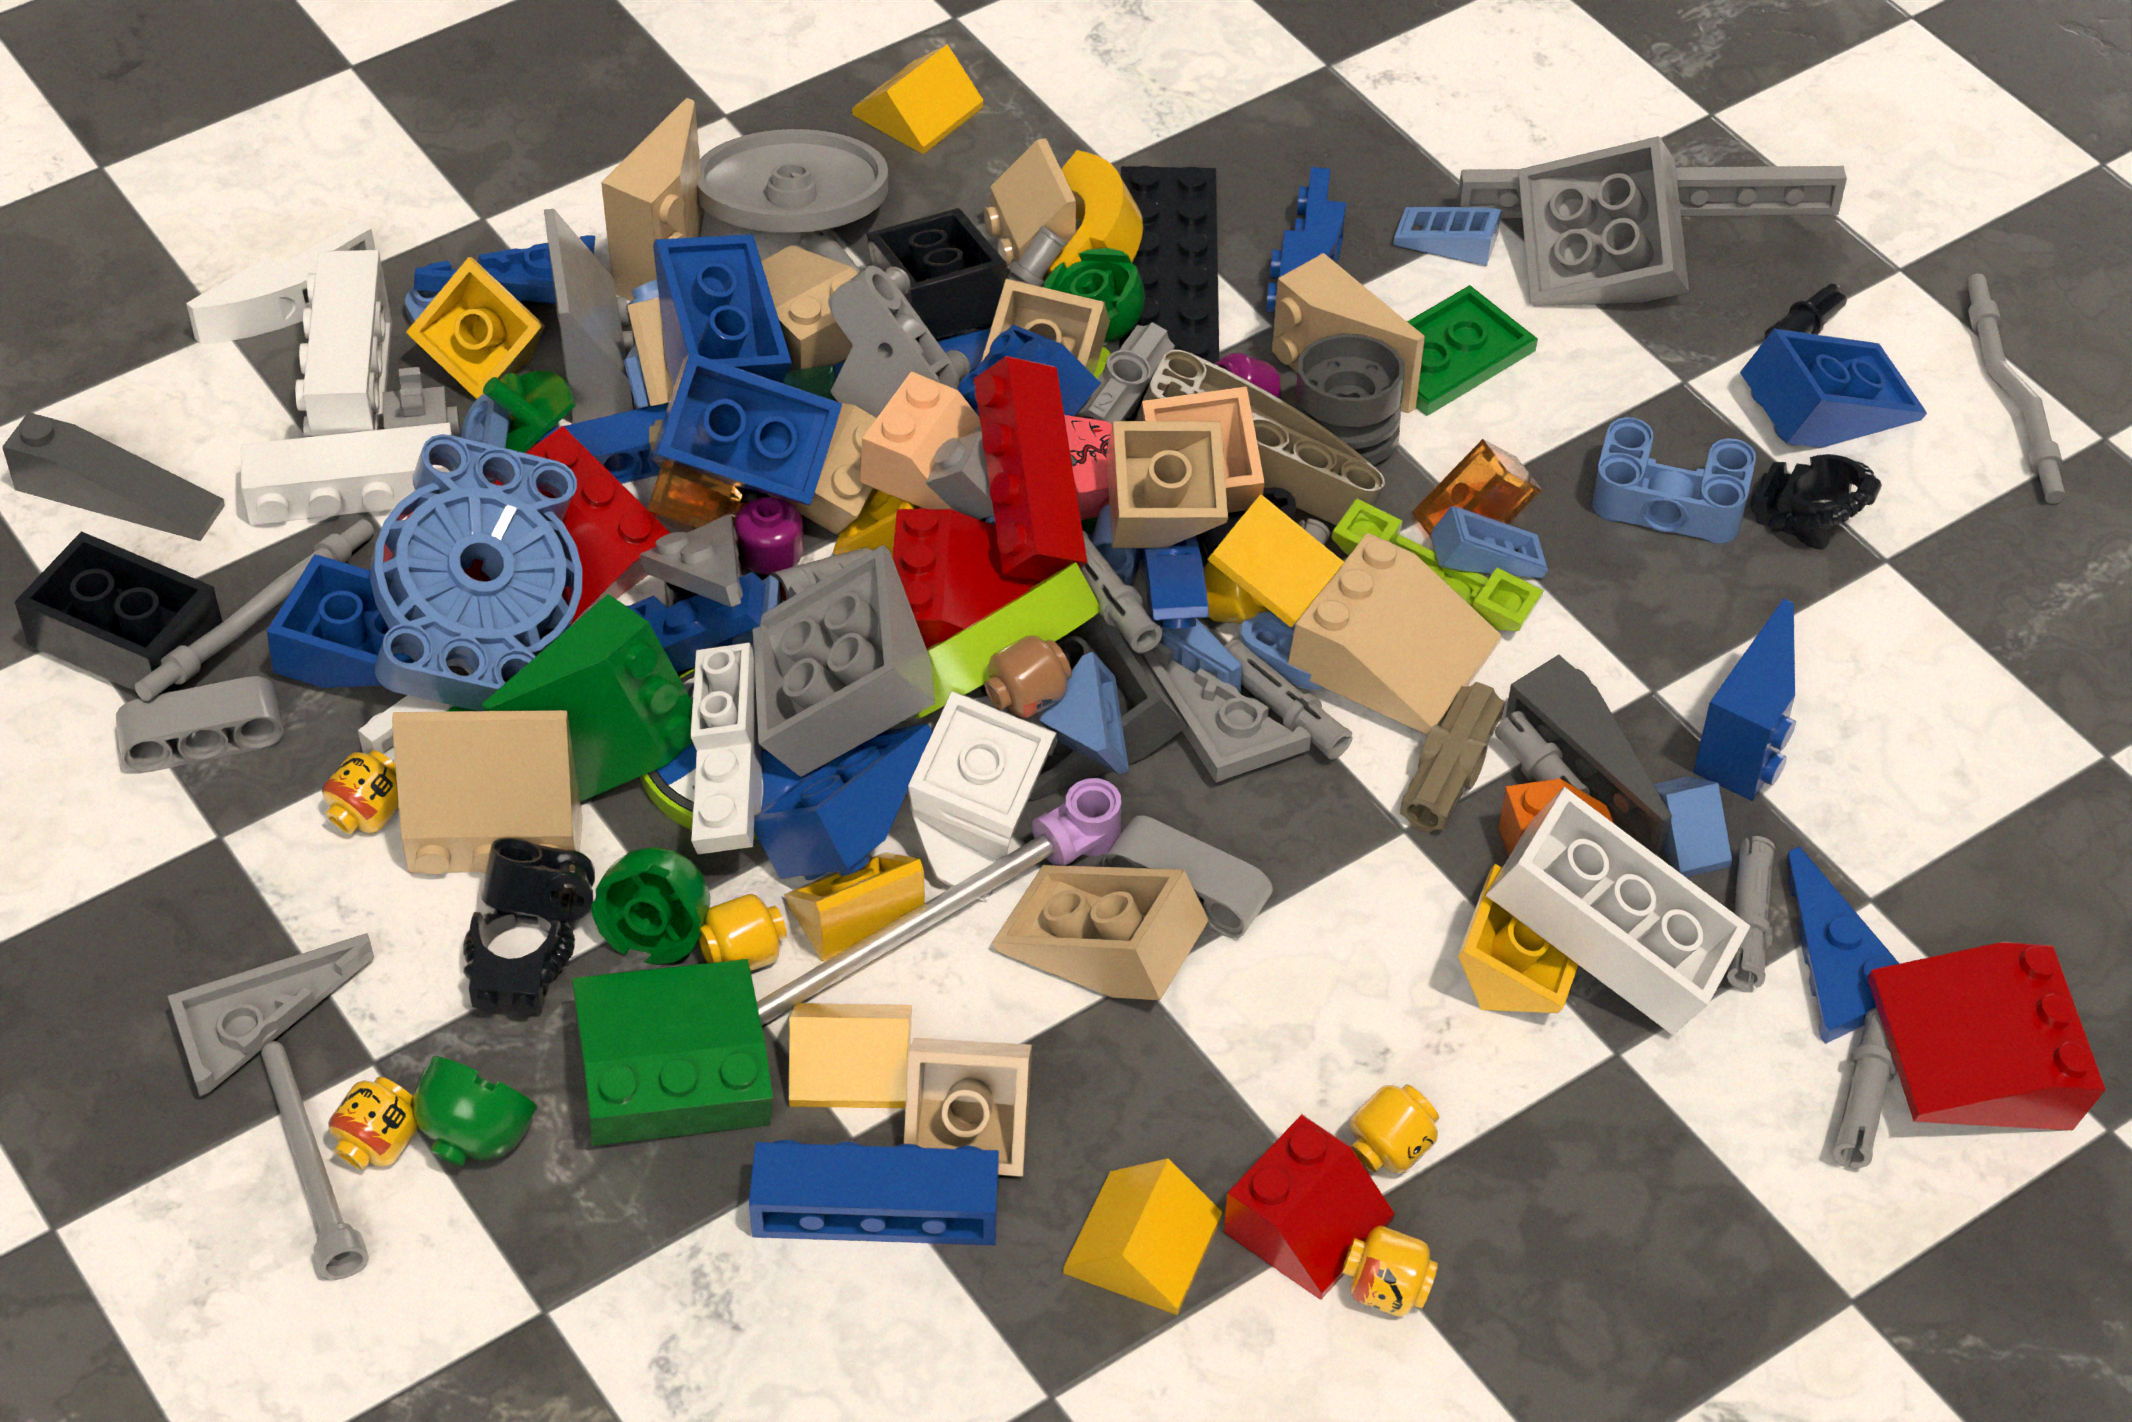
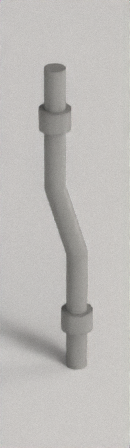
(2044, 452)
(185, 661)

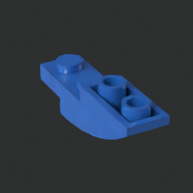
(1312, 236)
(1175, 583)
(702, 622)

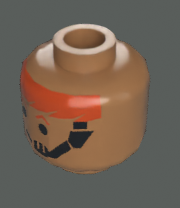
(1027, 676)

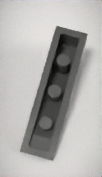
(93, 474)
(1576, 718)

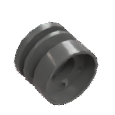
(1353, 391)

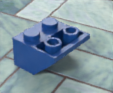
(1074, 378)

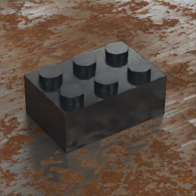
(950, 270)
(114, 610)

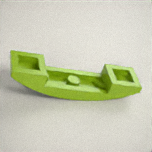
(1500, 600)
(1046, 611)

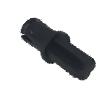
(1811, 314)

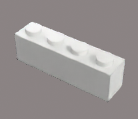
(332, 473)

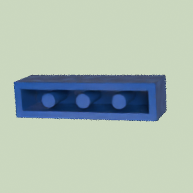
(874, 1193)

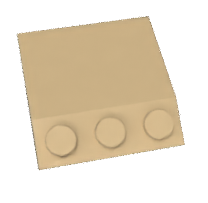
(653, 198)
(1392, 636)
(483, 780)

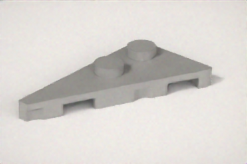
(699, 561)
(1223, 726)
(237, 1015)

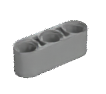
(199, 724)
(1225, 885)

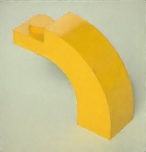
(1103, 205)

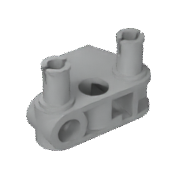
(884, 342)

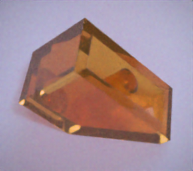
(1484, 483)
(691, 499)

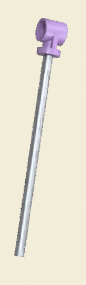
(1080, 826)

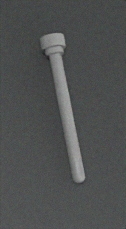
(338, 1247)

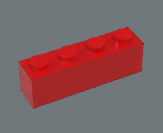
(1029, 469)

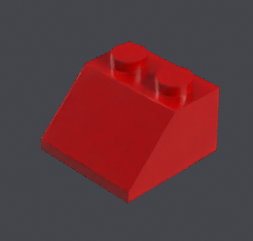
(1305, 1206)

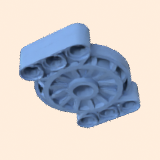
(443, 613)

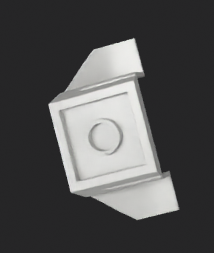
(975, 784)

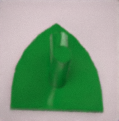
(534, 404)

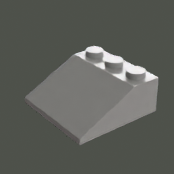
(1604, 227)
(589, 325)
(839, 664)

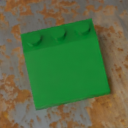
(618, 693)
(672, 1052)

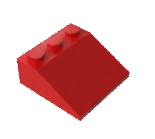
(603, 522)
(950, 570)
(1988, 1038)

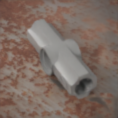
(1127, 375)

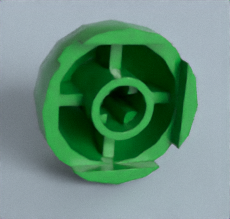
(1105, 277)
(652, 904)
(469, 1113)

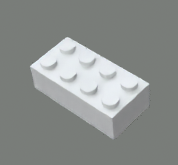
(346, 345)
(1619, 911)

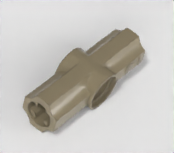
(1452, 757)

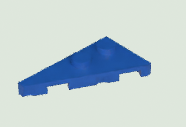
(520, 271)
(1835, 948)

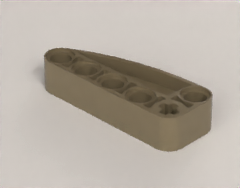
(1292, 447)

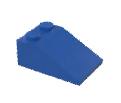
(718, 305)
(1828, 388)
(747, 429)
(329, 628)
(1751, 712)
(842, 807)

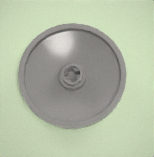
(792, 181)

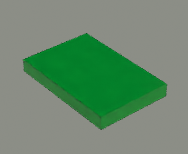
(1465, 346)

